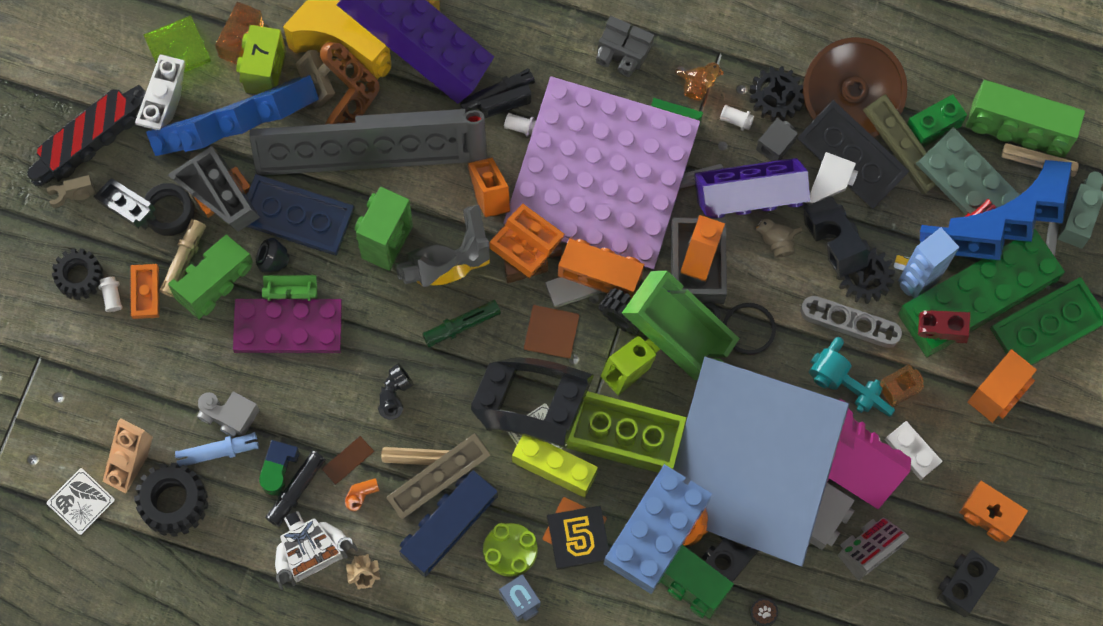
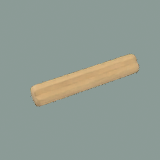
(1033, 157)
(411, 455)

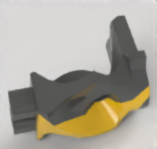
(443, 265)

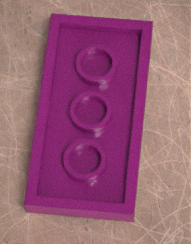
(287, 326)

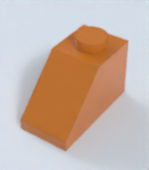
(489, 187)
(702, 248)

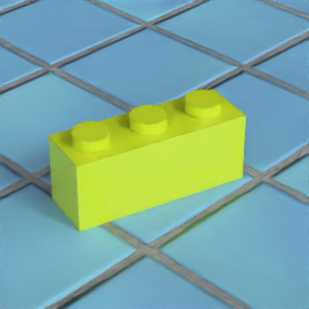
(555, 465)

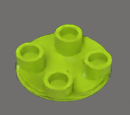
(510, 549)

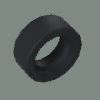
(181, 224)

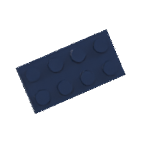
(299, 215)

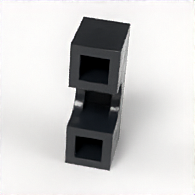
(829, 220)

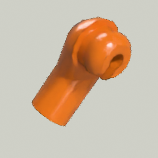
(358, 493)

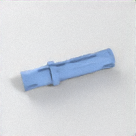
(229, 446)

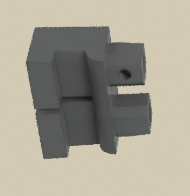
(624, 46)

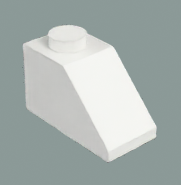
(832, 177)

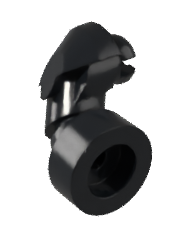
(390, 403)

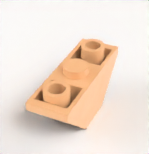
(126, 455)

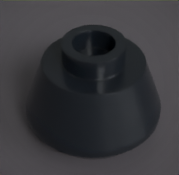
(271, 256)

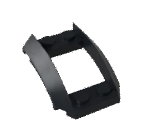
(561, 413)

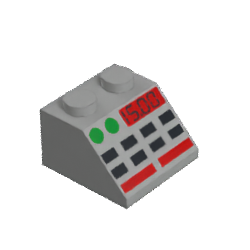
(871, 547)

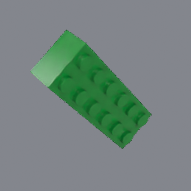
(986, 288)

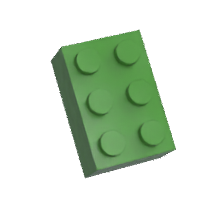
(384, 228)

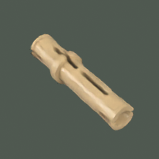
(184, 254)

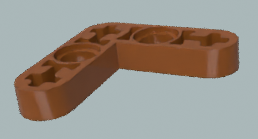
(356, 89)

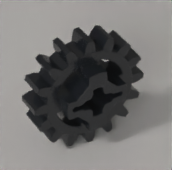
(769, 101)
(875, 278)

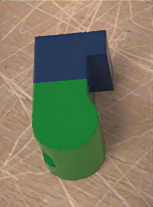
(275, 466)

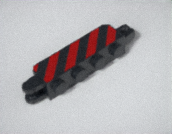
(86, 135)

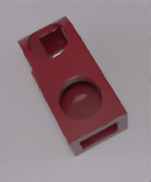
(944, 325)

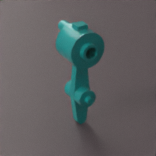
(832, 369)

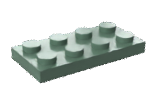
(964, 174)

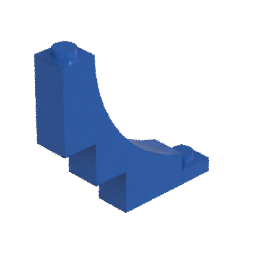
(985, 232)

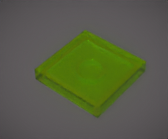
(178, 41)

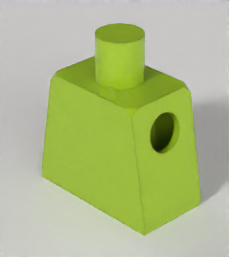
(629, 364)

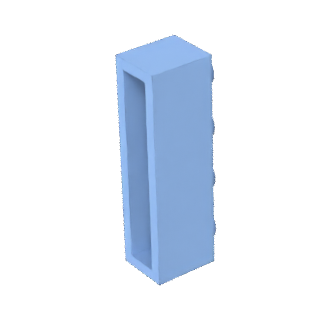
(928, 263)

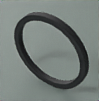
(770, 317)

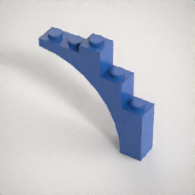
(234, 118)

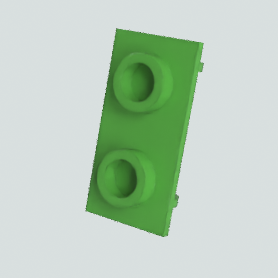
(289, 287)

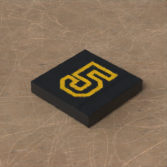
(578, 537)

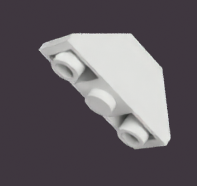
(162, 93)

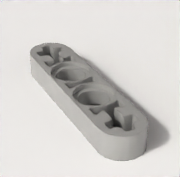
(852, 317)

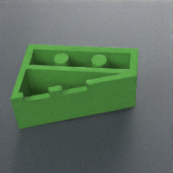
(211, 277)

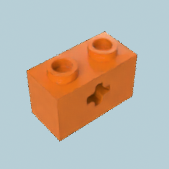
(1006, 517)

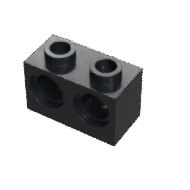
(737, 558)
(972, 586)

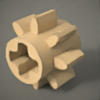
(363, 571)

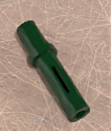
(452, 327)

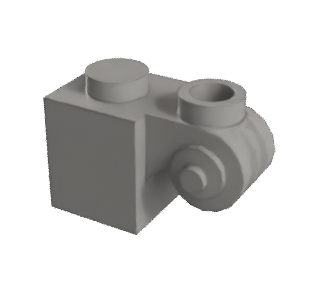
(233, 417)

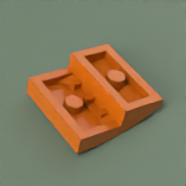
(526, 240)

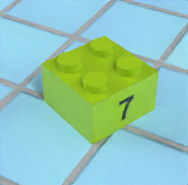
(261, 60)

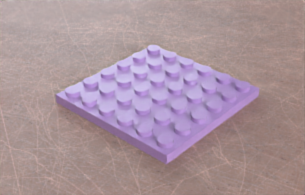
(605, 169)

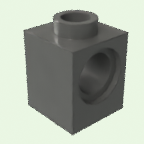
(777, 140)

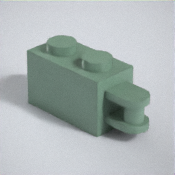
(1083, 211)

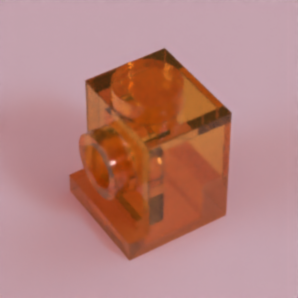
(909, 377)

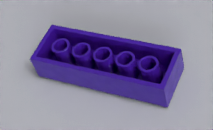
(424, 41)

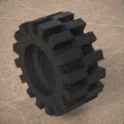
(69, 261)
(613, 306)

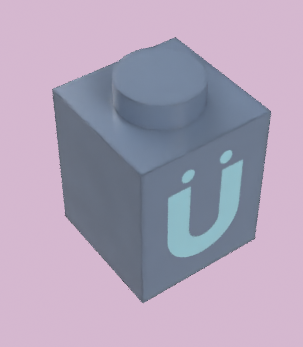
(520, 598)

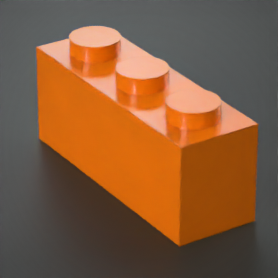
(600, 268)

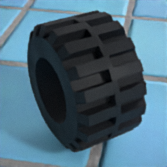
(159, 481)

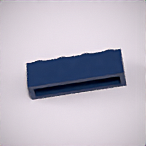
(448, 522)

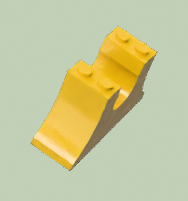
(325, 22)

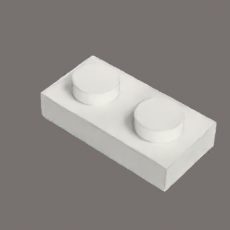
(910, 443)

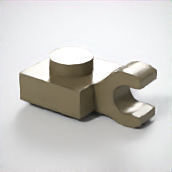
(74, 189)

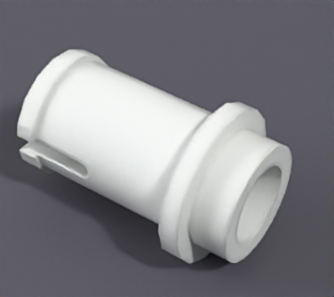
(737, 117)
(520, 124)
(110, 294)

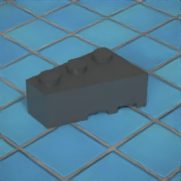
(216, 187)

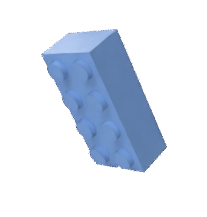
(657, 529)

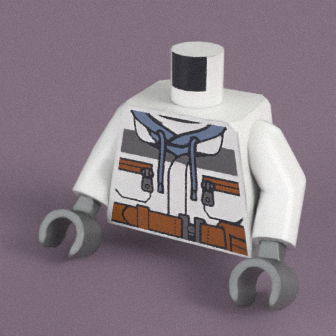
(308, 549)

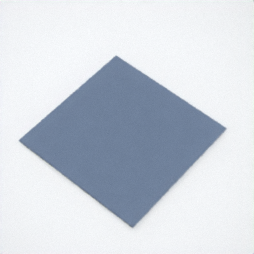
(761, 456)

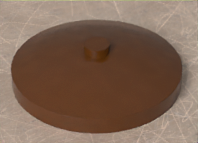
(854, 76)

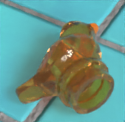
(699, 80)

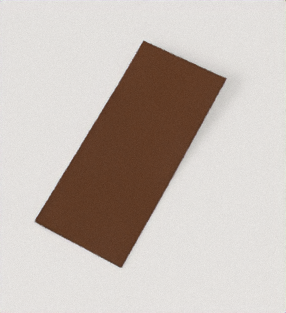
(347, 460)

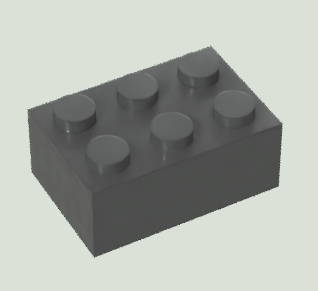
(715, 287)

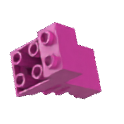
(866, 464)

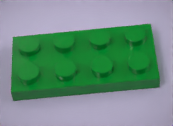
(1050, 323)

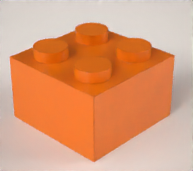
(1003, 387)

